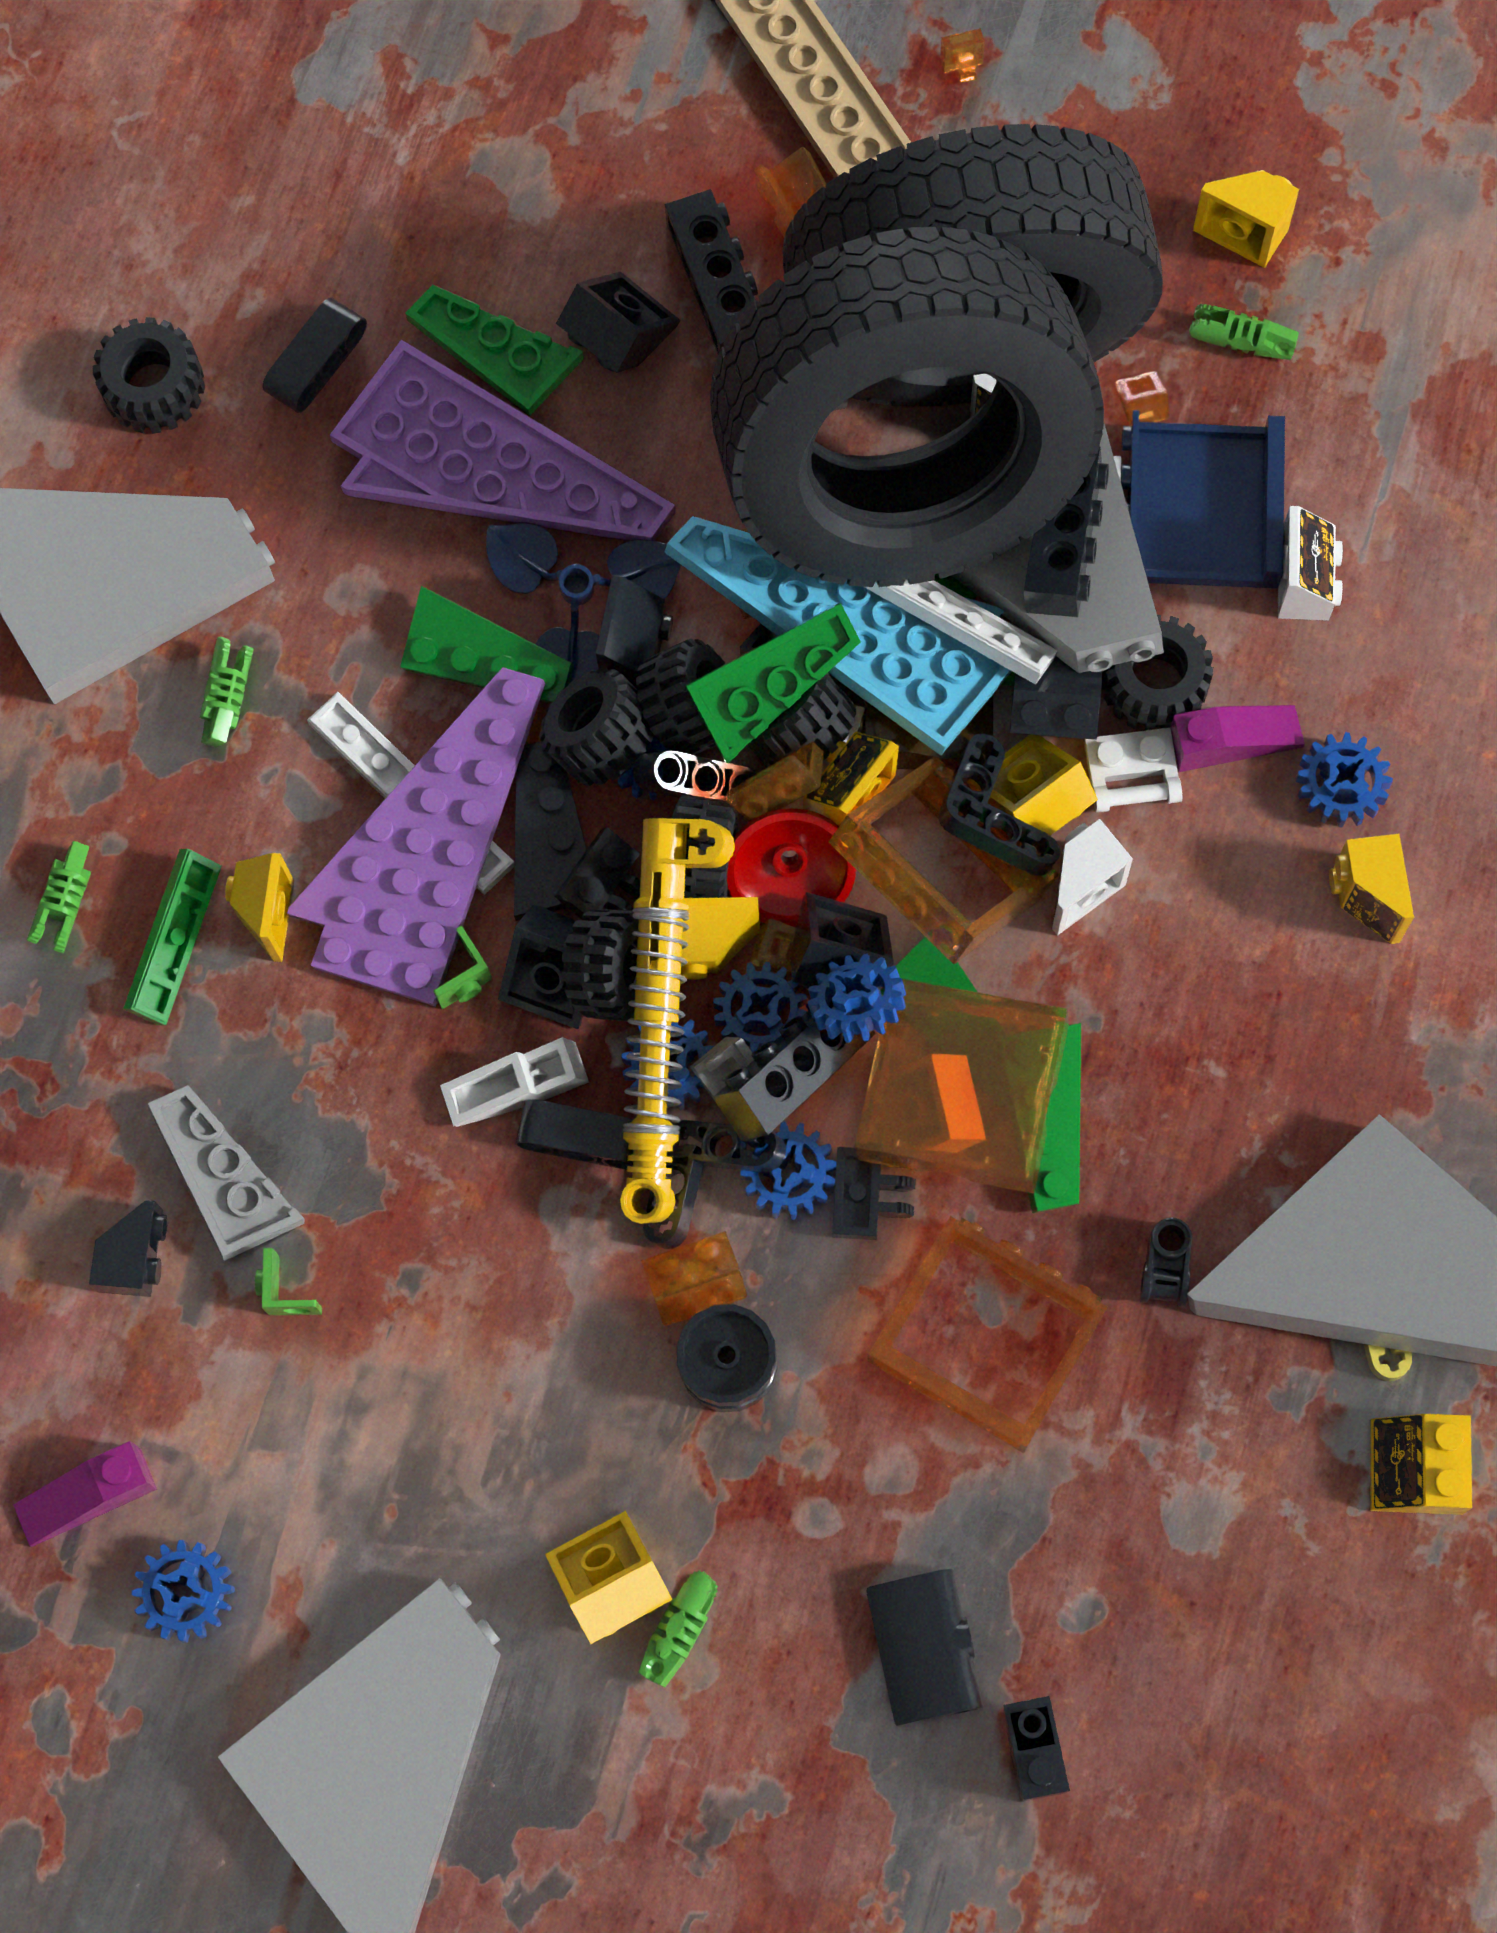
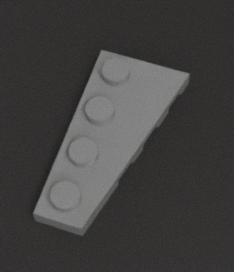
(226, 1186)

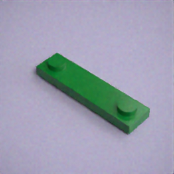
(172, 937)

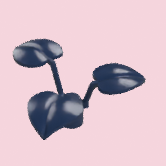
(526, 552)

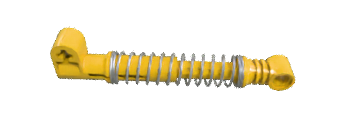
(657, 999)

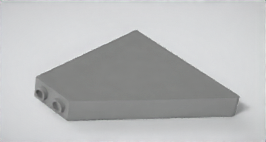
(117, 575)
(1120, 614)
(1371, 1256)
(372, 1759)

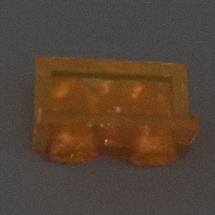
(789, 185)
(779, 783)
(694, 1278)

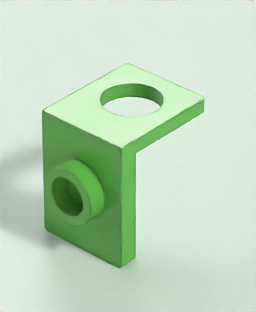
(468, 983)
(268, 1287)

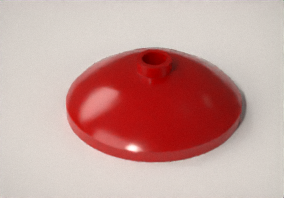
(782, 881)

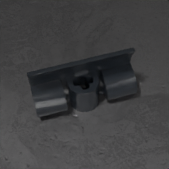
(924, 1647)

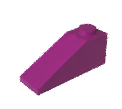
(1233, 734)
(85, 1493)

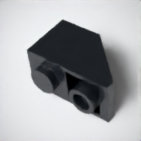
(127, 1253)
(1035, 1749)

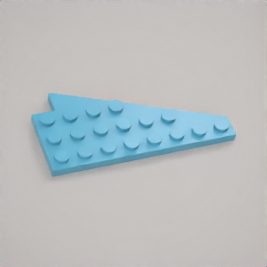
(899, 667)

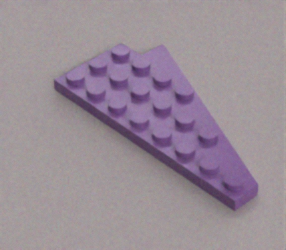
(460, 450)
(417, 860)

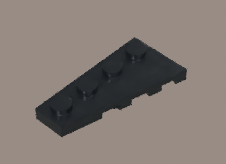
(545, 831)

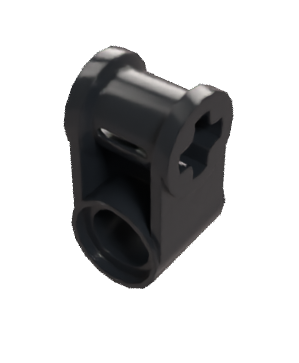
(1167, 1272)

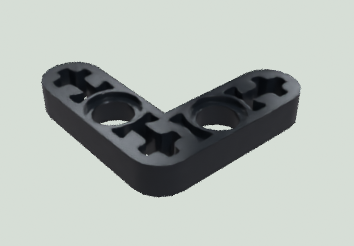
(976, 808)
(690, 1162)

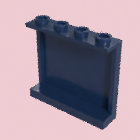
(1207, 501)

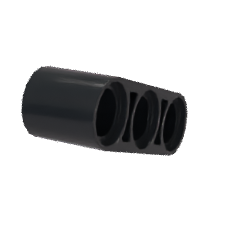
(314, 355)
(680, 773)
(574, 1133)

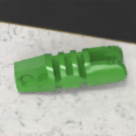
(1246, 333)
(224, 692)
(62, 896)
(678, 1629)

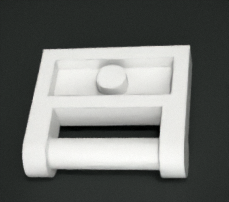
(1133, 757)

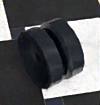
(730, 1385)

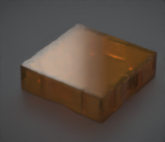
(963, 1086)

